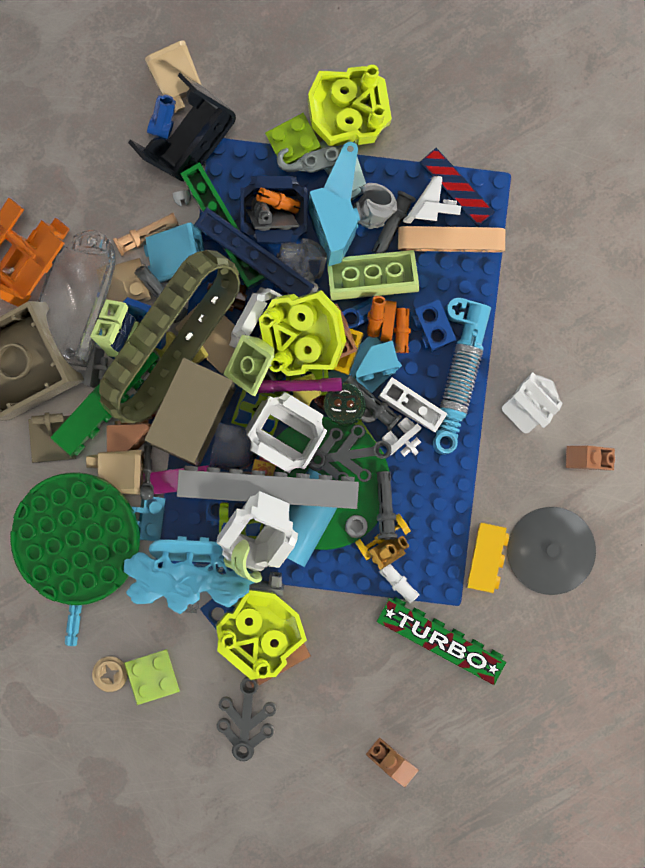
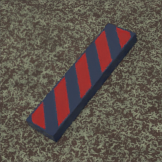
(457, 187)

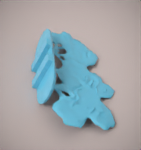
(183, 581)

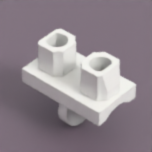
(409, 430)

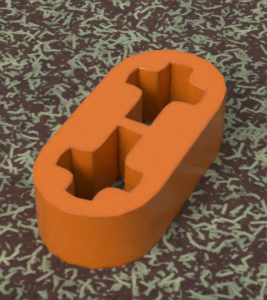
(388, 324)

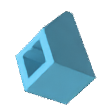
(378, 360)

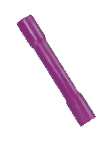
(322, 384)

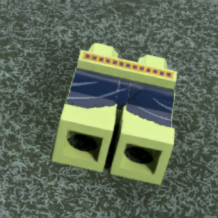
(115, 328)

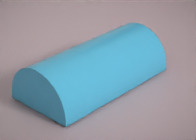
(310, 525)

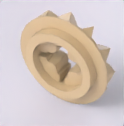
(105, 683)

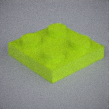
(296, 136)
(151, 677)

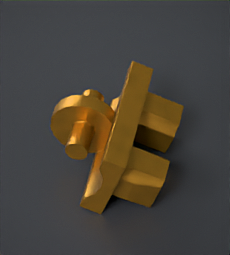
(388, 551)

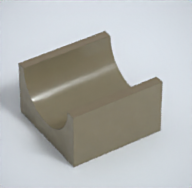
(30, 361)
(191, 412)

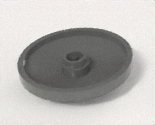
(551, 550)

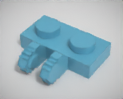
(150, 518)

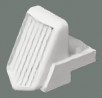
(428, 204)
(533, 403)

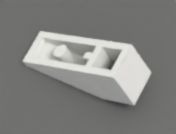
(412, 405)

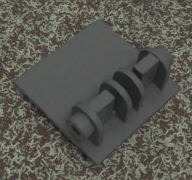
(266, 218)

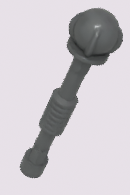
(147, 488)

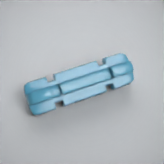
(73, 625)

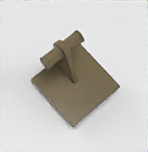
(40, 431)

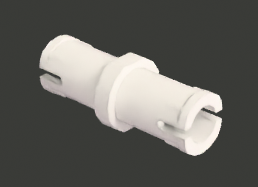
(399, 583)

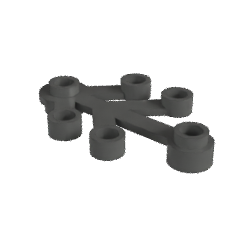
(345, 455)
(245, 722)

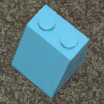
(171, 248)

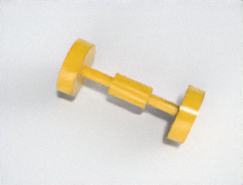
(364, 549)

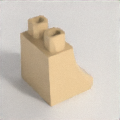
(166, 66)
(120, 469)

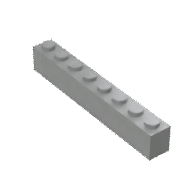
(295, 491)

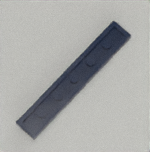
(252, 254)

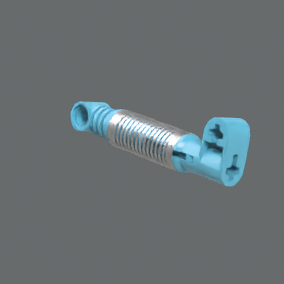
(464, 367)

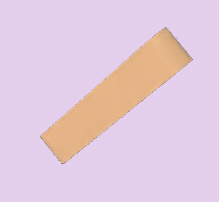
(451, 239)

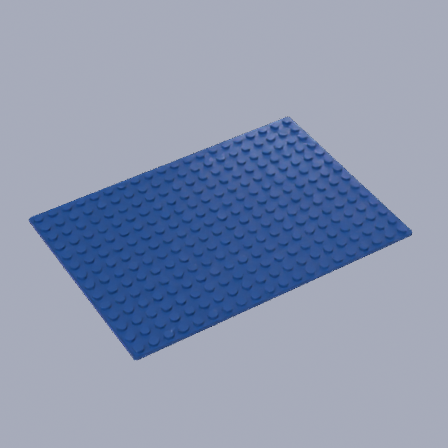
(427, 489)

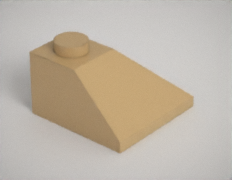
(127, 284)

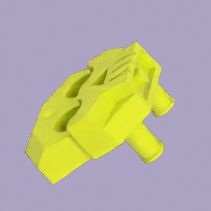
(331, 108)
(320, 330)
(271, 621)

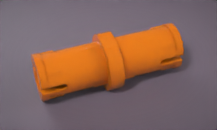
(278, 200)
(376, 316)
(402, 330)

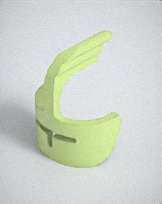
(238, 562)

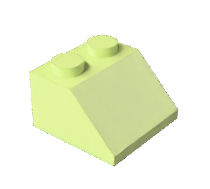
(249, 363)

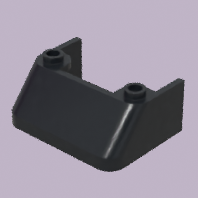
(194, 137)

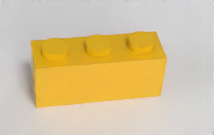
(487, 558)

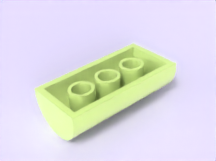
(373, 275)

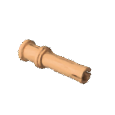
(135, 238)

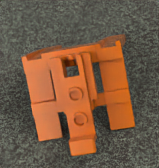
(26, 258)

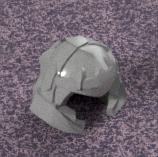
(375, 205)

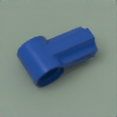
(161, 120)
(360, 311)

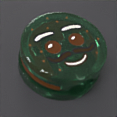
(345, 406)

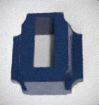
(284, 184)

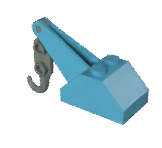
(330, 206)

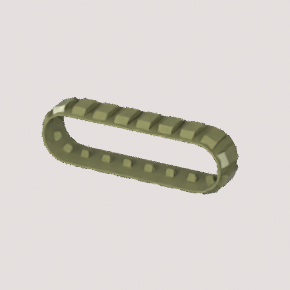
(154, 327)

